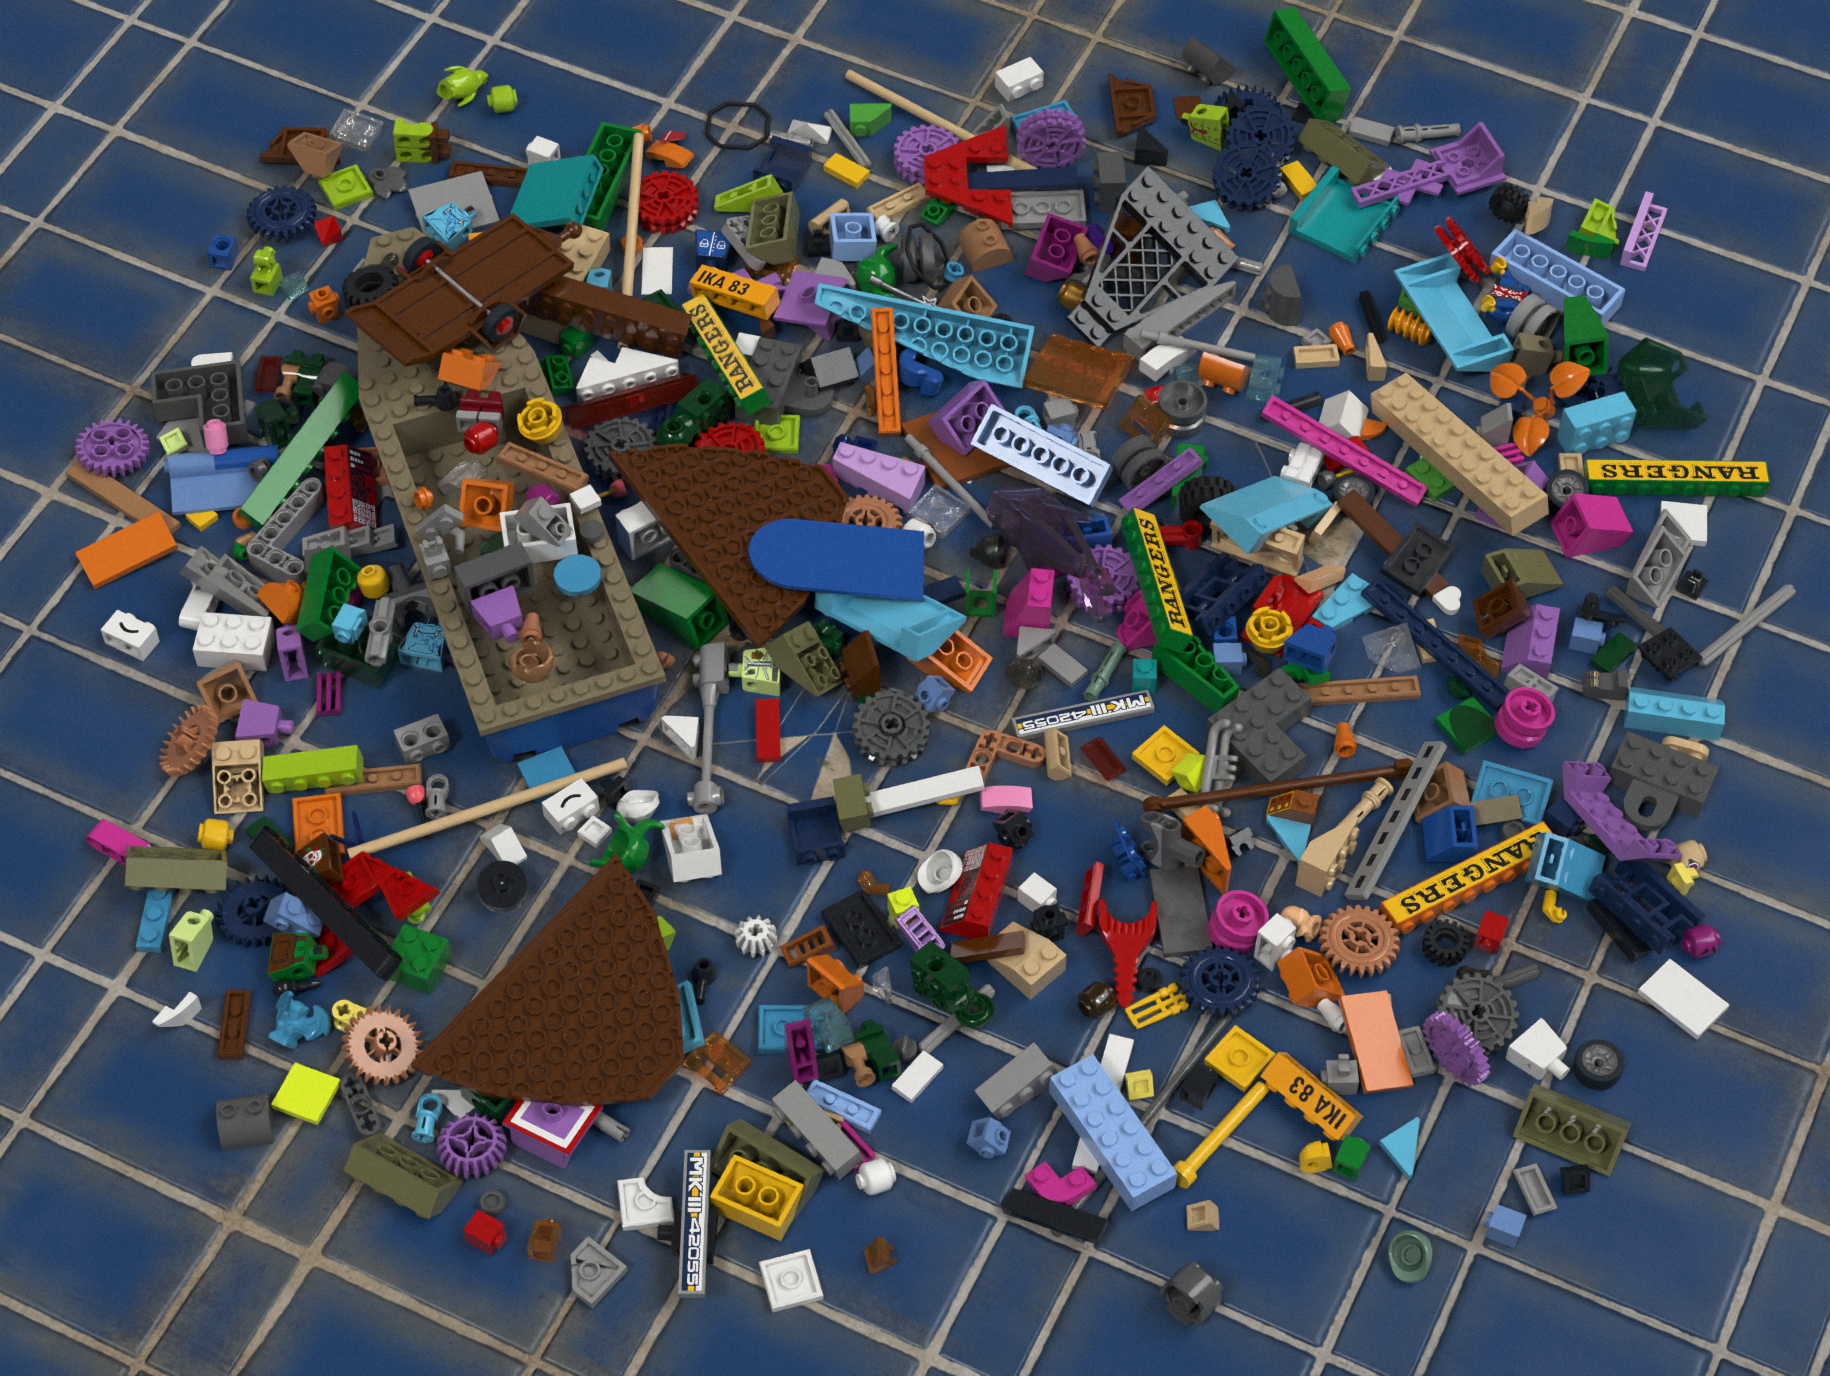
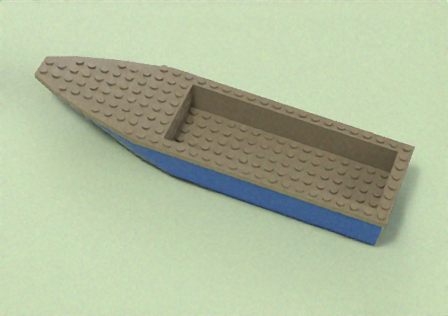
(599, 641)

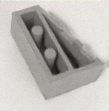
(1017, 1082)

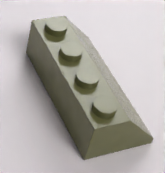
(1341, 151)
(773, 228)
(175, 868)
(1571, 1129)
(756, 1146)
(402, 1175)

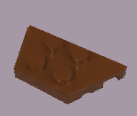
(1131, 104)
(278, 148)

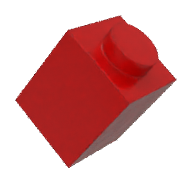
(1491, 932)
(485, 1232)

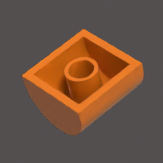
(1223, 372)
(283, 599)

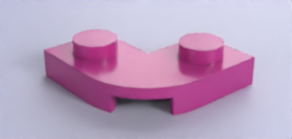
(1064, 1190)

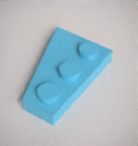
(691, 1024)

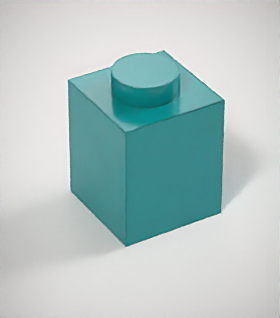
(1144, 675)

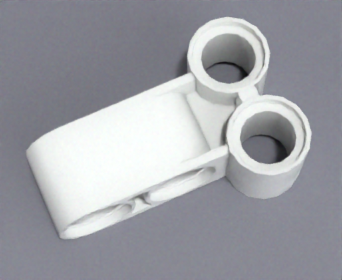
(197, 602)

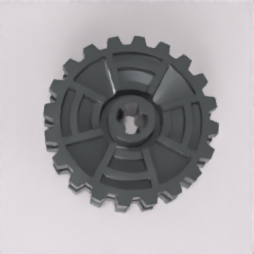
(615, 436)
(891, 728)
(1488, 1001)

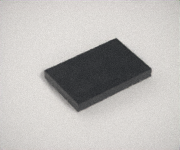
(1417, 559)
(861, 929)

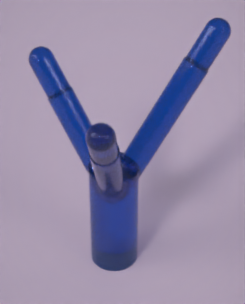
(358, 833)

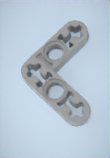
(736, 232)

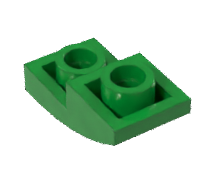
(938, 211)
(1597, 246)

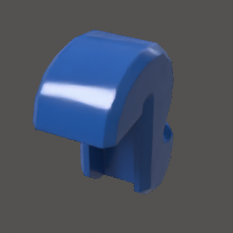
(918, 375)

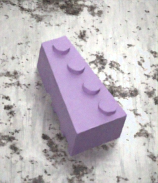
(880, 474)

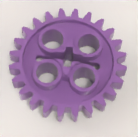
(112, 447)
(1456, 1048)

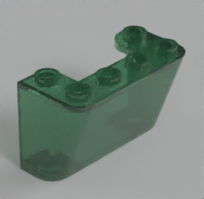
(1650, 388)

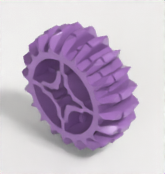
(459, 1138)

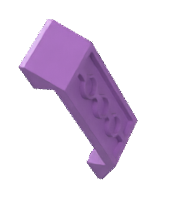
(1584, 793)

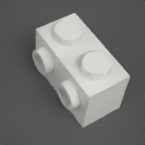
(1274, 941)

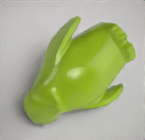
(461, 84)

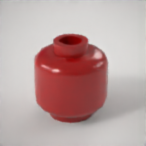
(480, 438)

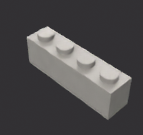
(817, 1130)

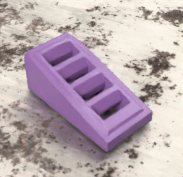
(926, 928)

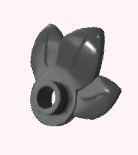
(390, 181)

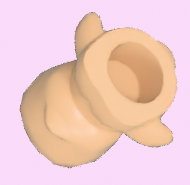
(1304, 923)

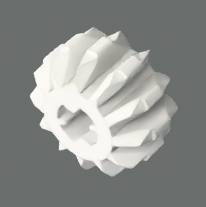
(755, 936)

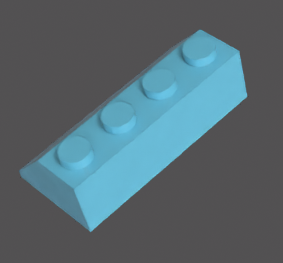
(1674, 713)

